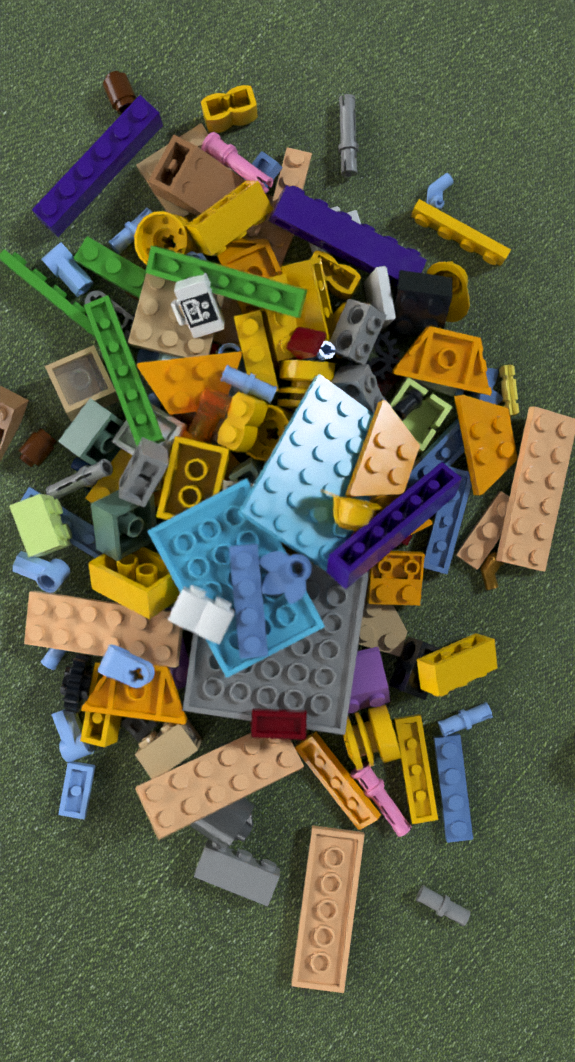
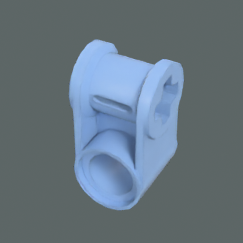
(121, 666)

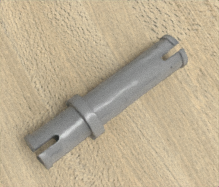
(348, 145)
(97, 471)

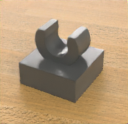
(138, 727)

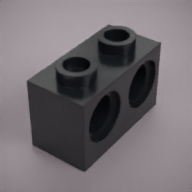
(406, 671)

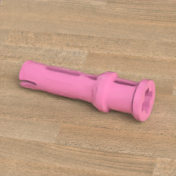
(231, 159)
(375, 790)

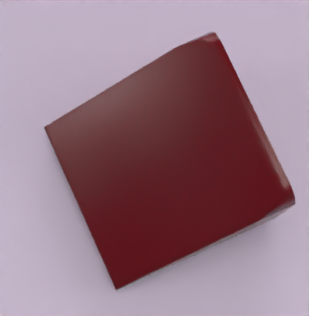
(305, 342)

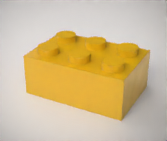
(192, 475)
(135, 581)

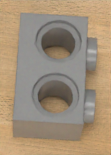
(357, 331)
(359, 384)
(143, 472)

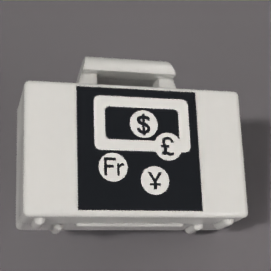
(198, 306)

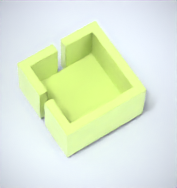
(430, 414)
(41, 525)

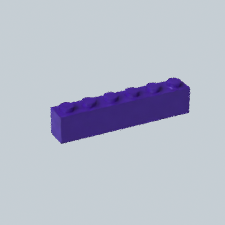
(98, 166)
(341, 235)
(392, 525)

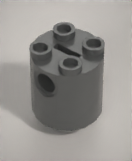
(227, 824)

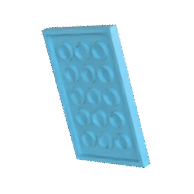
(311, 456)
(198, 555)

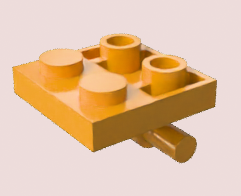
(396, 579)

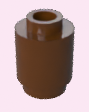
(119, 91)
(37, 448)

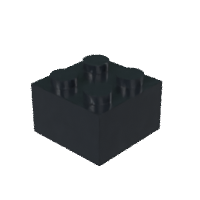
(420, 302)

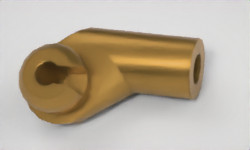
(488, 570)

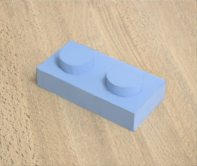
(76, 790)

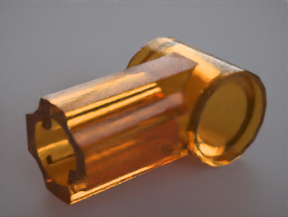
(210, 409)

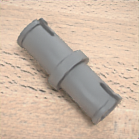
(443, 905)

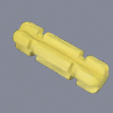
(509, 389)

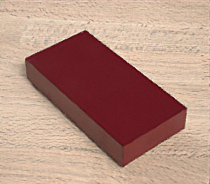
(279, 724)

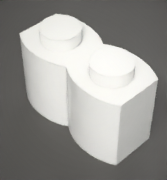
(201, 614)

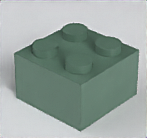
(92, 434)
(122, 525)

